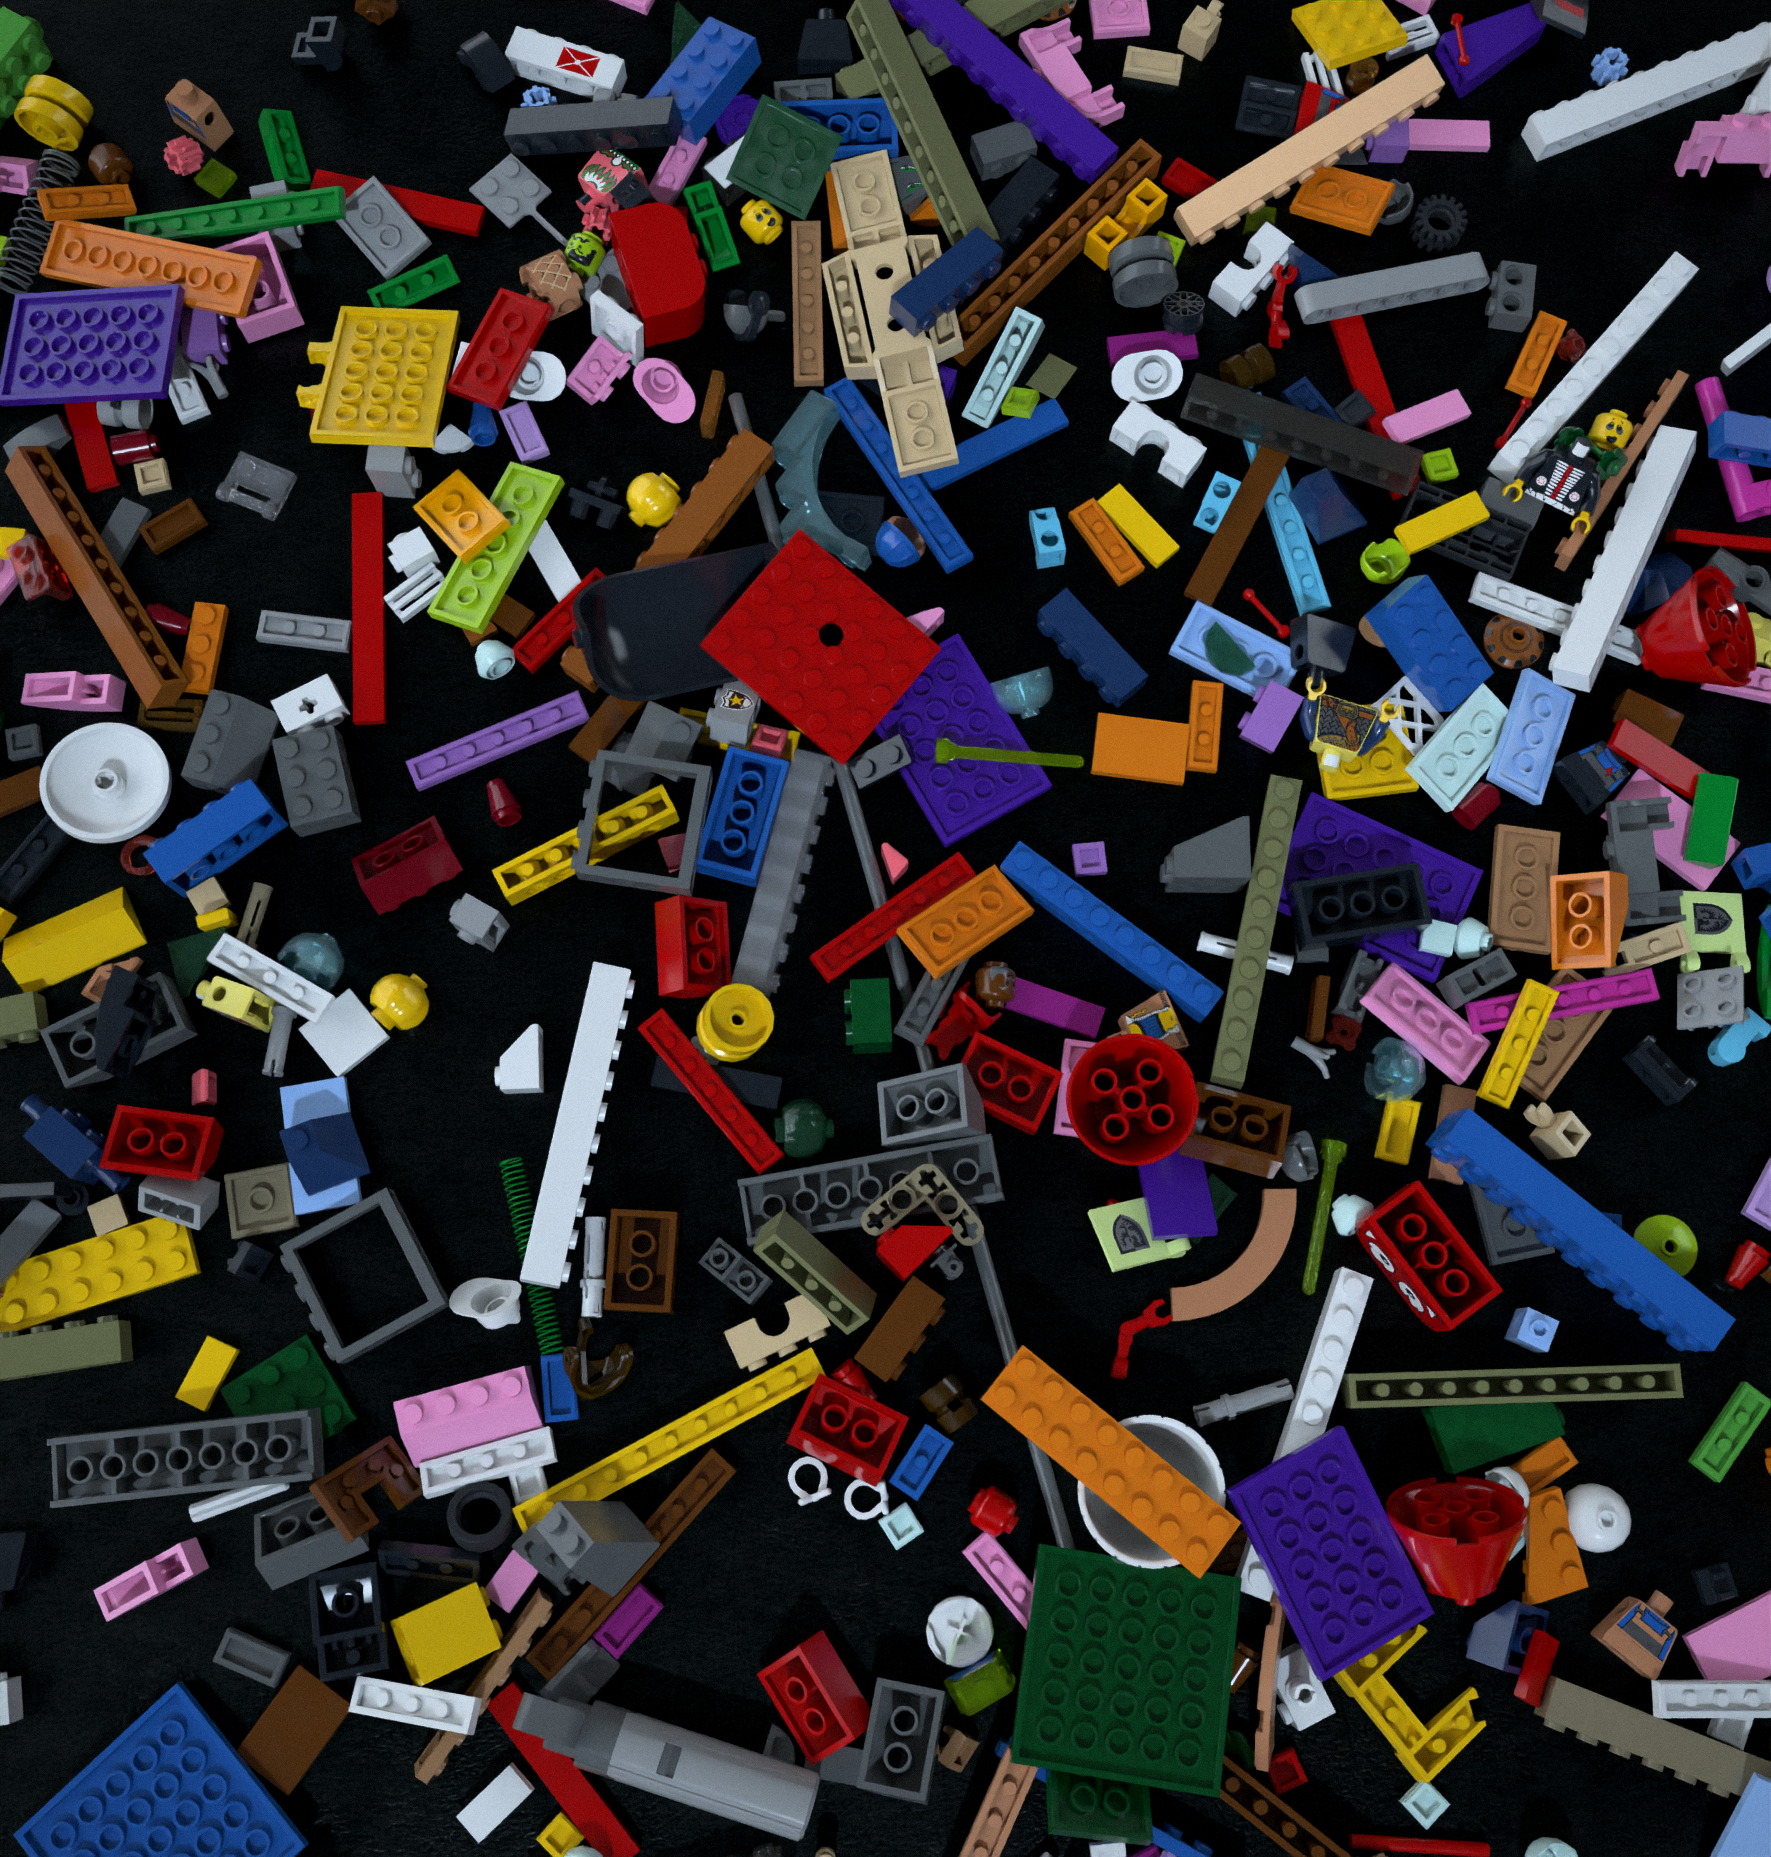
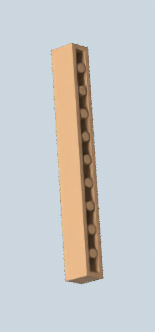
(1309, 150)

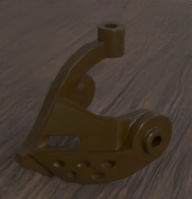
(579, 1371)

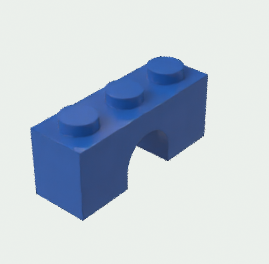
(1754, 871)

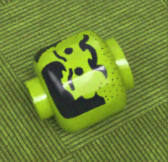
(584, 253)

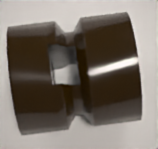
(1248, 368)
(940, 1395)

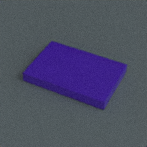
(1177, 1198)

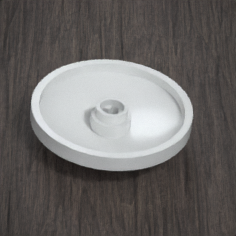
(105, 782)

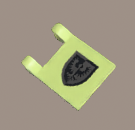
(1713, 926)
(1127, 1236)

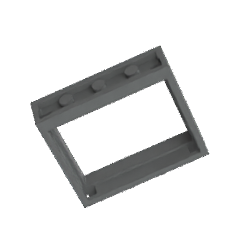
(586, 828)
(414, 1252)

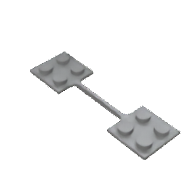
(515, 192)

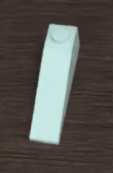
(1004, 366)

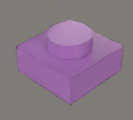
(1089, 859)

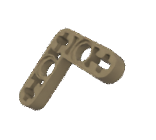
(920, 1195)

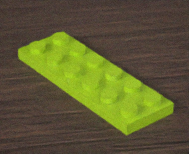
(476, 588)

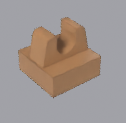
(958, 1749)

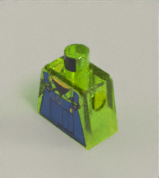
(981, 1683)

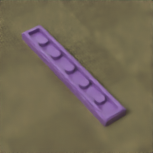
(497, 740)

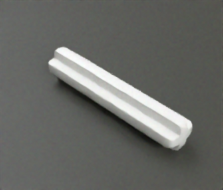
(232, 1499)

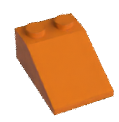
(1587, 919)

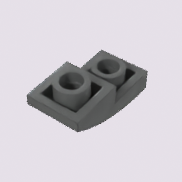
(48, 432)
(735, 1271)

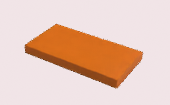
(965, 921)

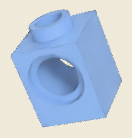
(1531, 1330)

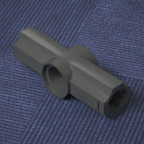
(1740, 573)

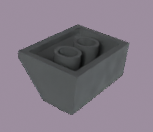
(229, 743)
(930, 1108)
(299, 1541)
(902, 1741)

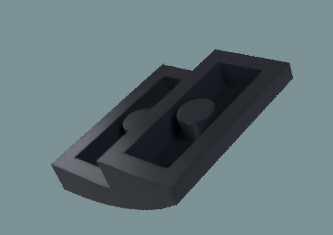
(1268, 108)

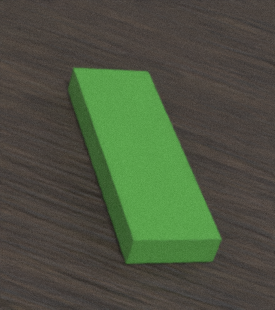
(1730, 1431)

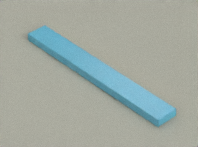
(1293, 544)

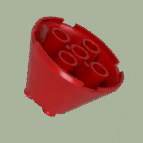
(1700, 634)
(1151, 1080)
(1458, 1532)

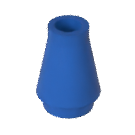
(482, 426)

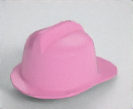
(664, 389)

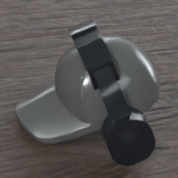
(751, 319)

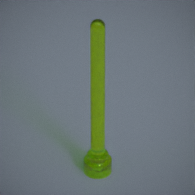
(948, 751)
(1332, 1154)

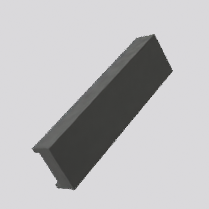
(838, 1193)
(187, 1457)

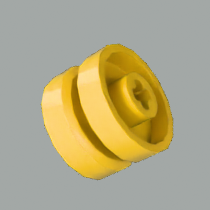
(53, 112)
(745, 1007)

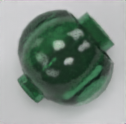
(802, 1129)

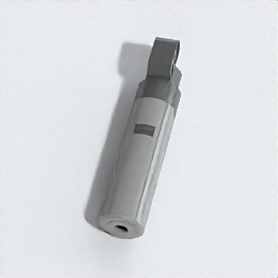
(674, 1762)

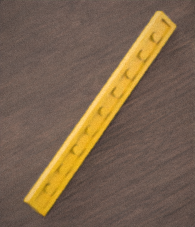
(677, 1437)

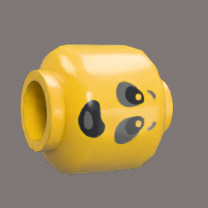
(761, 221)
(1611, 430)

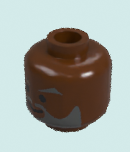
(995, 985)

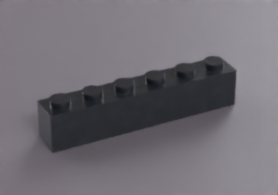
(593, 126)

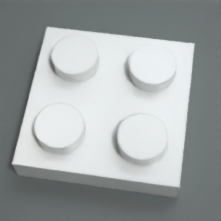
(617, 326)

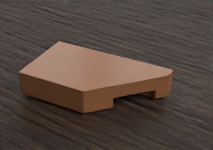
(97, 983)

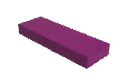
(1181, 346)
(1056, 1008)

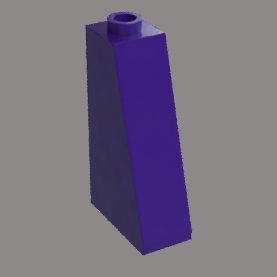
(1490, 45)

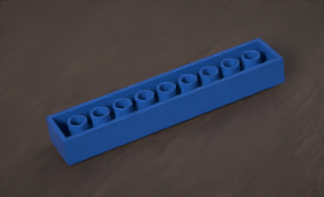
(1579, 1232)

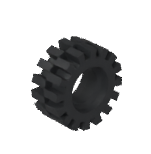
(1440, 209)

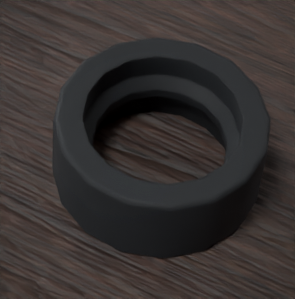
(467, 1495)

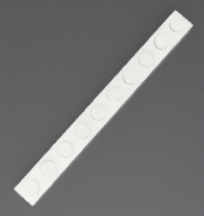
(1648, 92)
(1593, 367)
(1623, 559)
(576, 1125)
(1315, 1392)

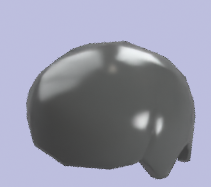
(1399, 204)
(1300, 1157)

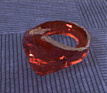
(126, 853)

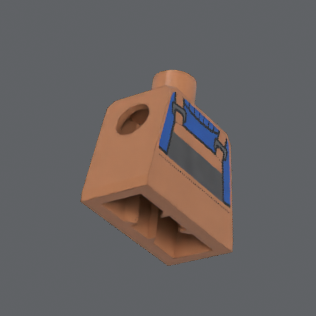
(189, 109)
(1639, 1633)

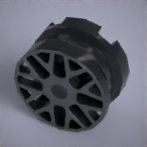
(1183, 314)

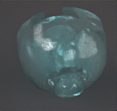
(1024, 692)
(314, 959)
(1395, 1072)

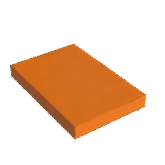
(1343, 199)
(1140, 749)

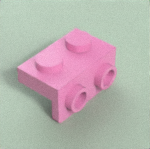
(597, 370)

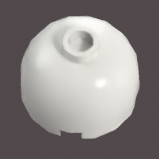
(1597, 1517)

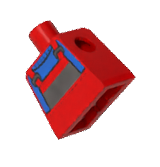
(1315, 104)

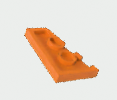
(1551, 1550)

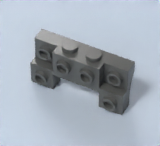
(1632, 853)

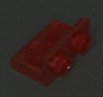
(38, 569)

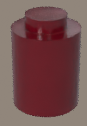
(135, 447)
(1477, 805)

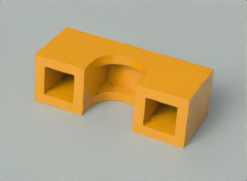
(1139, 213)

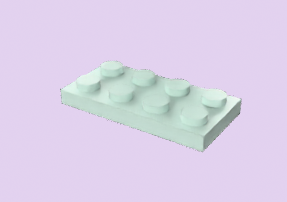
(1460, 749)

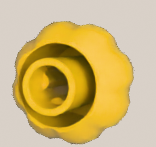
(652, 499)
(399, 1001)

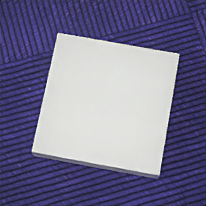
(345, 1034)

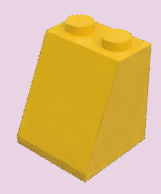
(446, 1634)

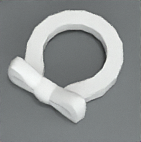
(822, 1490)
(882, 1506)

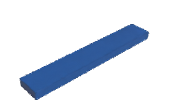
(998, 443)

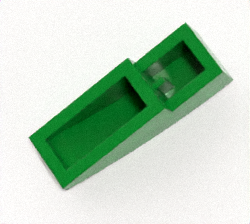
(711, 226)

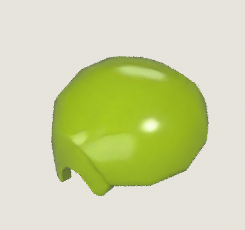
(1384, 561)

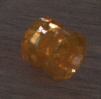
(1363, 81)

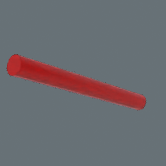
(1419, 1845)

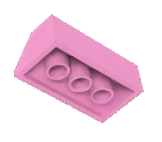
(469, 1414)

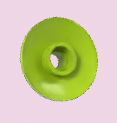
(1658, 1230)

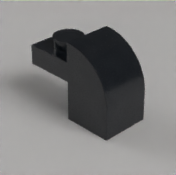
(322, 44)
(486, 62)
(631, 192)

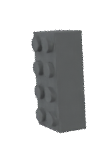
(73, 1038)

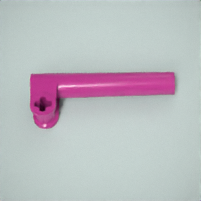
(1745, 496)

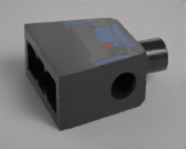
(1591, 774)

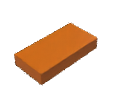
(1544, 1463)

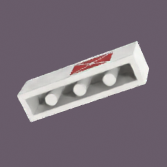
(564, 64)

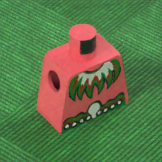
(601, 176)

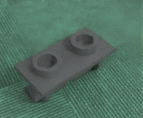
(946, 1262)

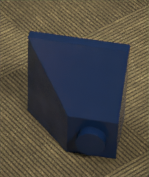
(1326, 506)
(1659, 580)
(325, 1152)
(1505, 1635)

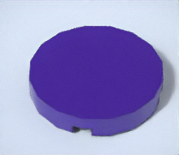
(731, 123)

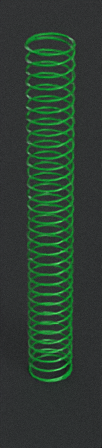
(525, 1245)

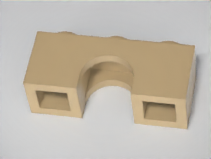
(753, 1346)

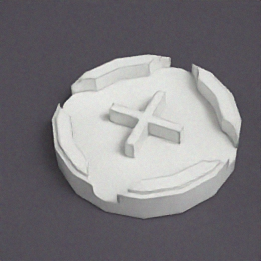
(959, 1631)

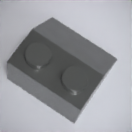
(665, 736)

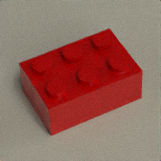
(1010, 1082)

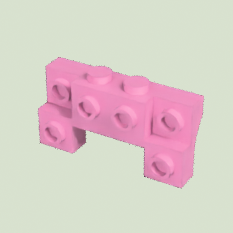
(1051, 58)
(1730, 140)

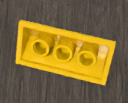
(73, 942)

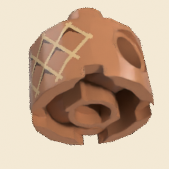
(552, 283)

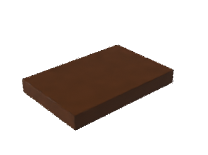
(294, 1729)

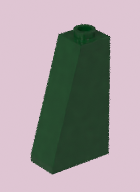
(1484, 1432)

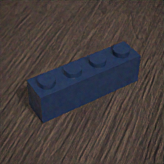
(946, 282)
(1091, 648)

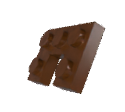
(342, 1488)

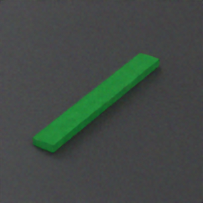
(242, 215)

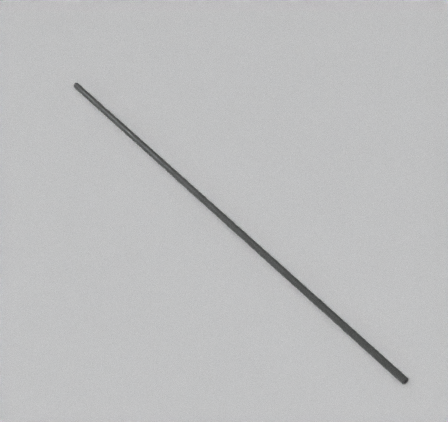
(924, 1054)

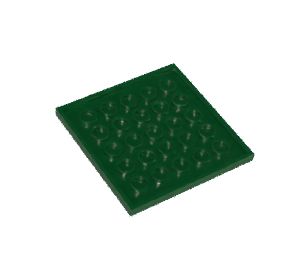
(1126, 1671)

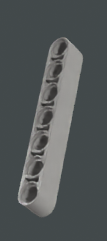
(1391, 288)

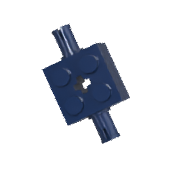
(70, 1143)

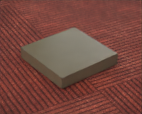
(260, 1201)

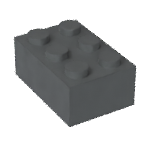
(316, 780)

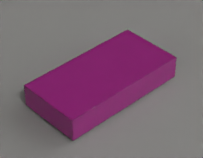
(628, 1620)

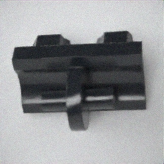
(583, 502)

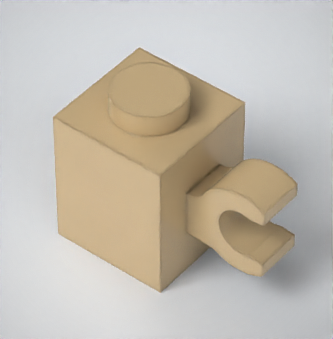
(1201, 30)
(1556, 1134)

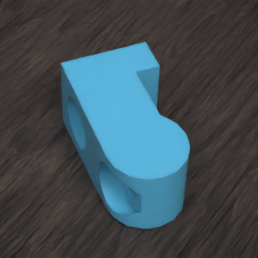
(1216, 502)
(1047, 537)
(1731, 1041)

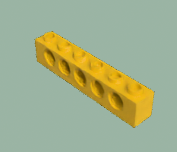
(613, 833)

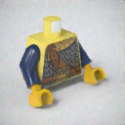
(1340, 727)

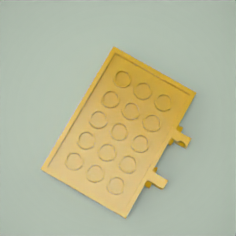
(382, 377)

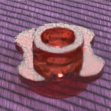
(1571, 347)
(1352, 1028)

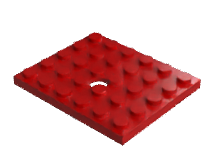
(822, 690)

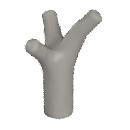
(211, 373)
(1315, 1053)

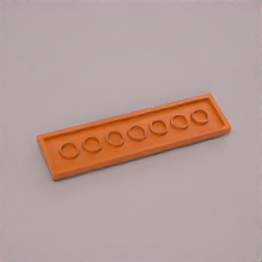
(118, 258)
(1111, 1461)

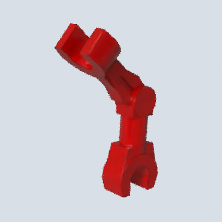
(1279, 328)
(1131, 1327)

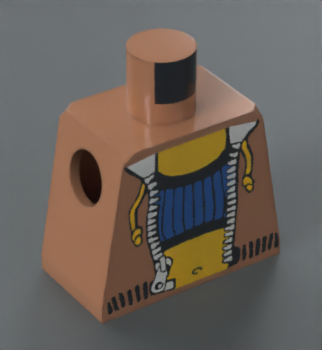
(1155, 1019)

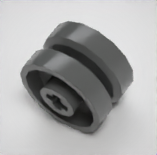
(1143, 271)

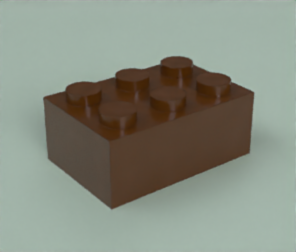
(1238, 1131)
(642, 1261)
(901, 1330)

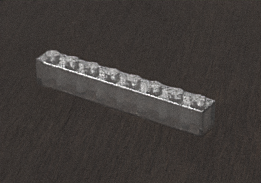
(783, 870)

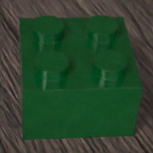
(871, 1016)

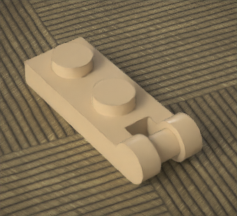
(1651, 948)

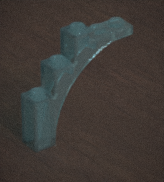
(799, 451)

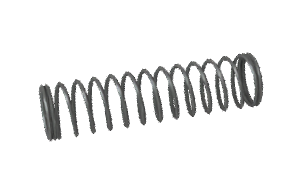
(56, 168)

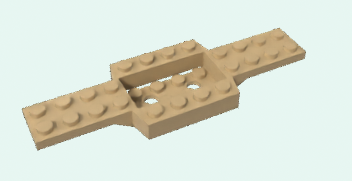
(900, 362)

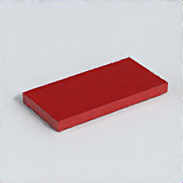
(500, 349)

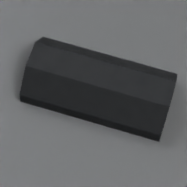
(1488, 547)

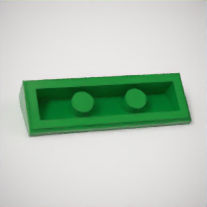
(284, 149)
(415, 284)
(1711, 820)

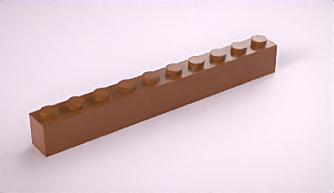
(1053, 249)
(698, 520)
(96, 577)

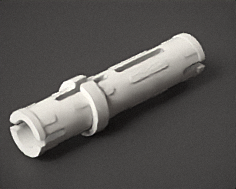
(1226, 948)
(593, 1274)

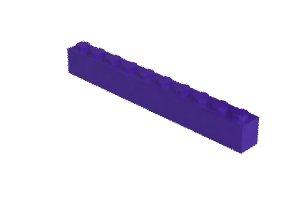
(1012, 85)

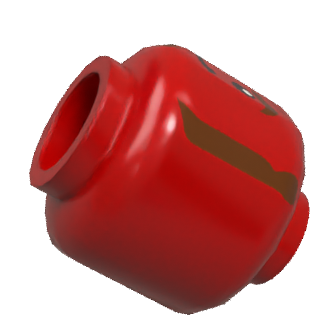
(993, 1511)

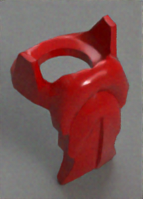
(962, 1022)

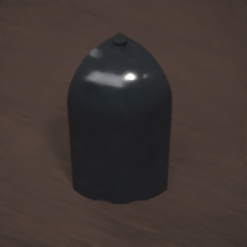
(648, 623)

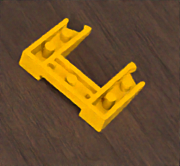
(1419, 1747)

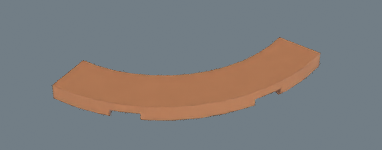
(1249, 1269)
(1268, 1685)

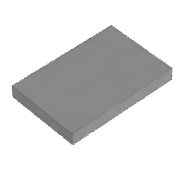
(382, 229)

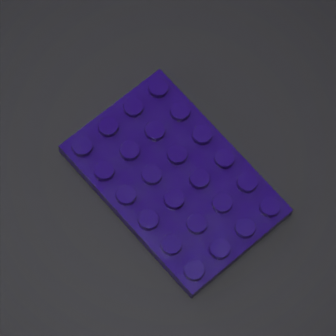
(91, 345)
(957, 704)
(1341, 841)
(1330, 1552)

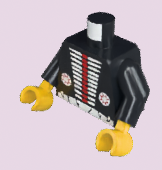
(1562, 479)

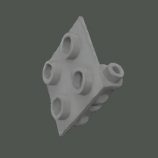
(1711, 998)

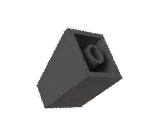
(1210, 862)
(598, 1541)

